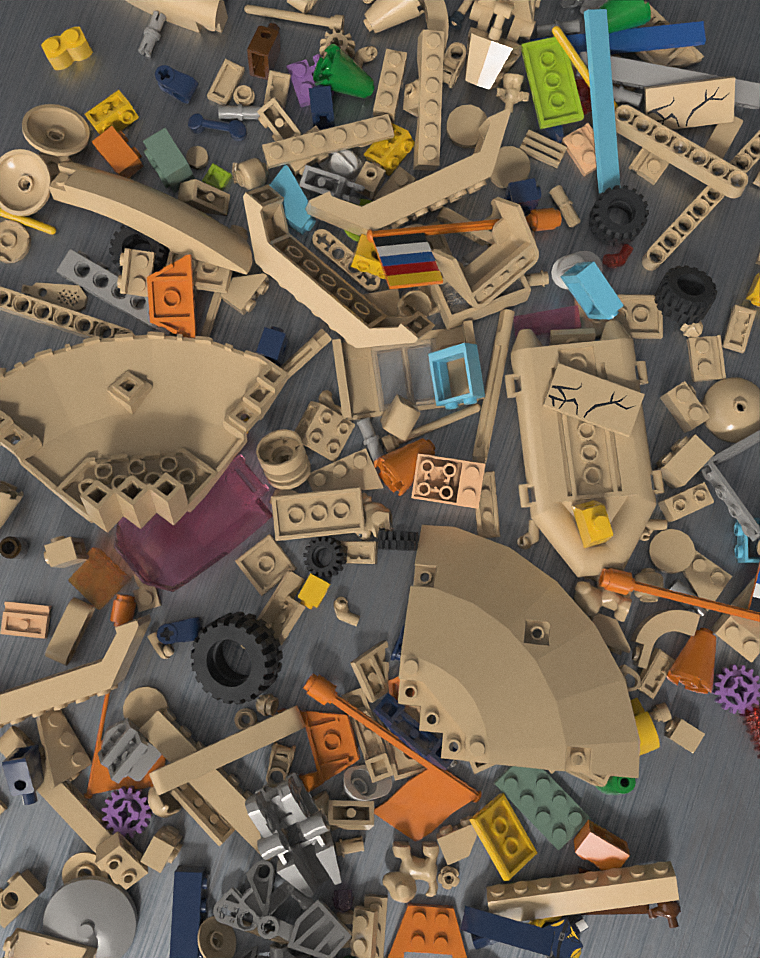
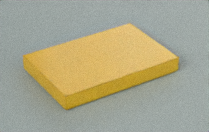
(503, 836)

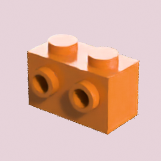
(117, 153)
(600, 847)

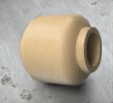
(251, 173)
(649, 577)

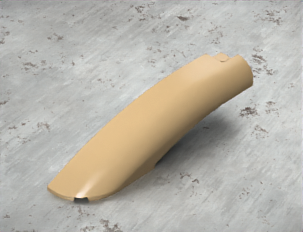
(153, 214)

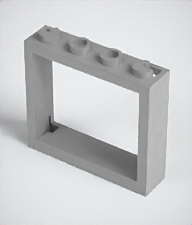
(724, 490)

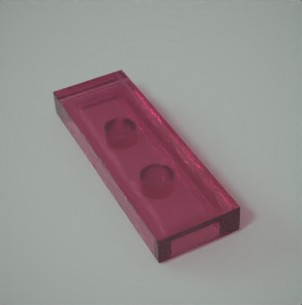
(545, 321)

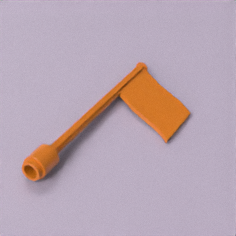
(424, 799)

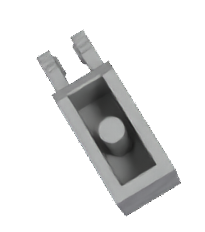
(323, 181)

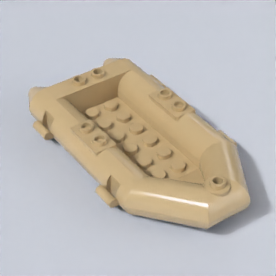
(578, 461)

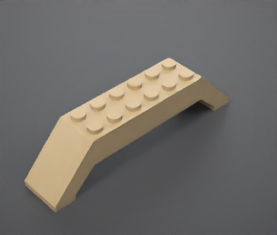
(422, 195)
(319, 285)
(78, 682)

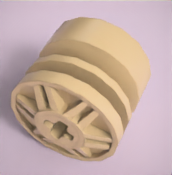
(283, 459)

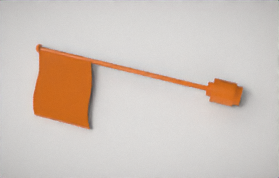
(99, 780)

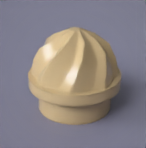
(692, 330)
(267, 704)

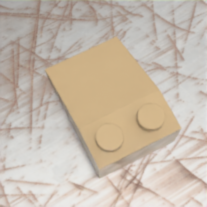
(740, 632)

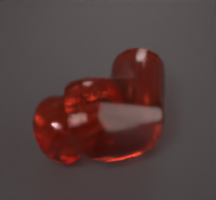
(618, 259)

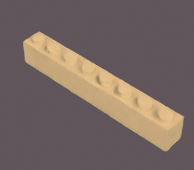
(216, 786)
(584, 892)

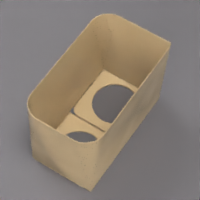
(400, 417)

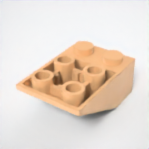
(448, 480)

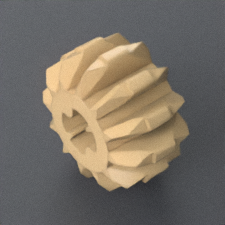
(343, 41)

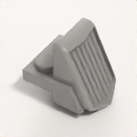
(127, 752)

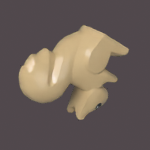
(375, 517)

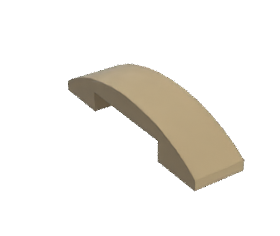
(370, 742)

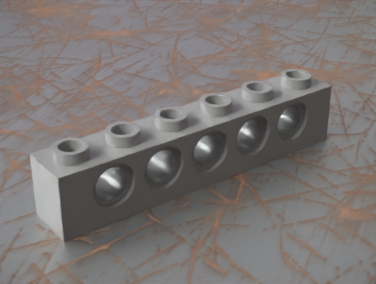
(72, 268)

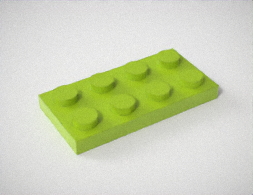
(551, 83)

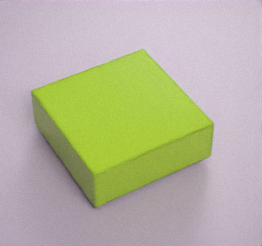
(217, 177)

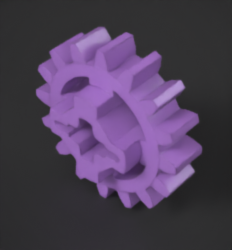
(734, 680)
(124, 825)

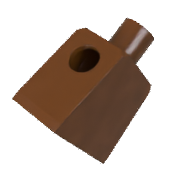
(267, 44)

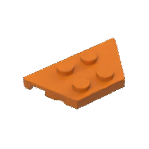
(172, 298)

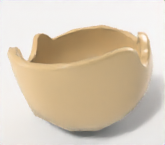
(414, 302)
(164, 804)

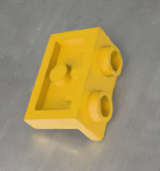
(112, 111)
(391, 151)

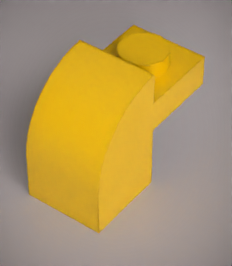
(647, 732)

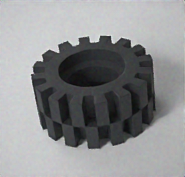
(397, 540)
(313, 556)

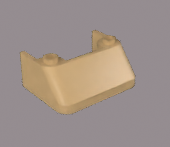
(498, 265)

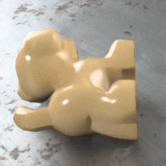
(592, 598)
(402, 882)

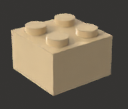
(684, 461)

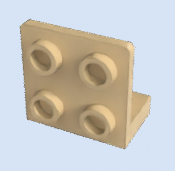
(324, 430)

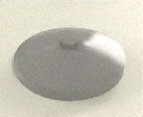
(93, 914)

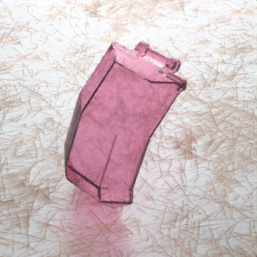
(176, 554)

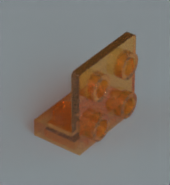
(99, 578)

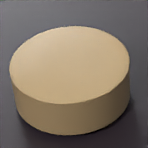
(197, 157)

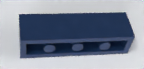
(188, 910)

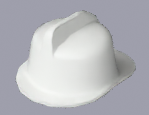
(343, 163)
(568, 261)
(359, 785)

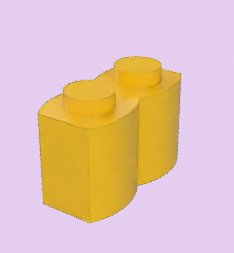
(67, 48)

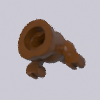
(667, 910)

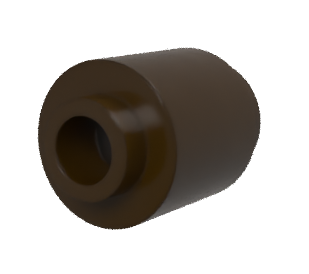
(9, 543)

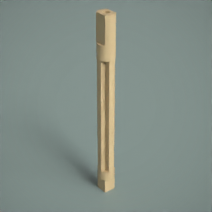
(305, 353)
(493, 386)

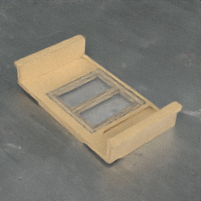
(376, 374)

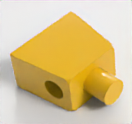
(592, 523)

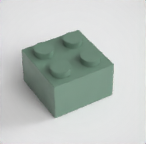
(167, 160)

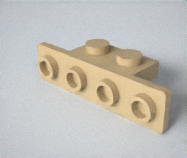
(282, 609)

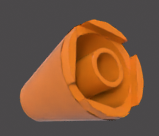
(400, 465)
(696, 663)

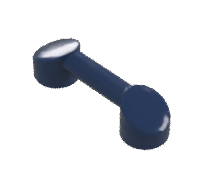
(236, 128)

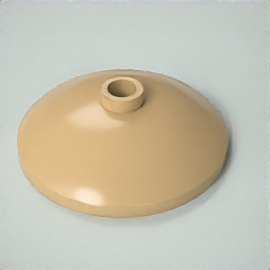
(55, 130)
(16, 171)
(726, 420)

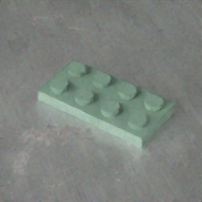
(543, 803)

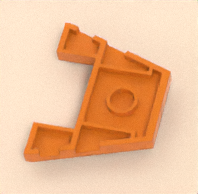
(331, 745)
(428, 930)

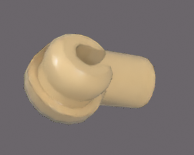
(326, 399)
(653, 524)

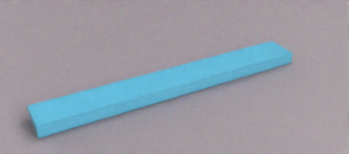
(602, 98)

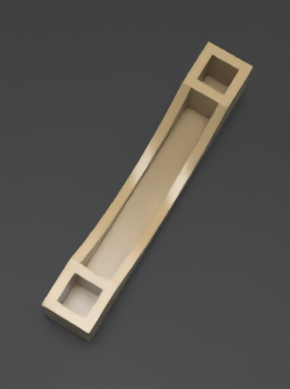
(430, 70)

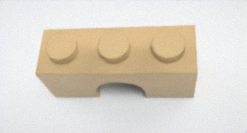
(390, 84)

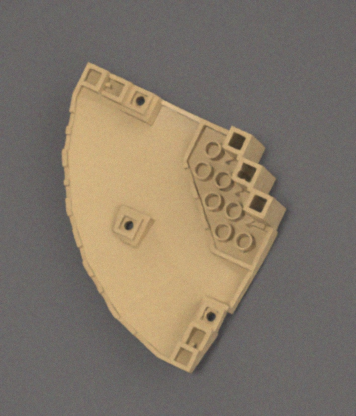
(136, 448)
(494, 682)

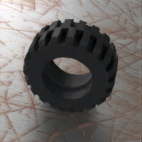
(213, 669)

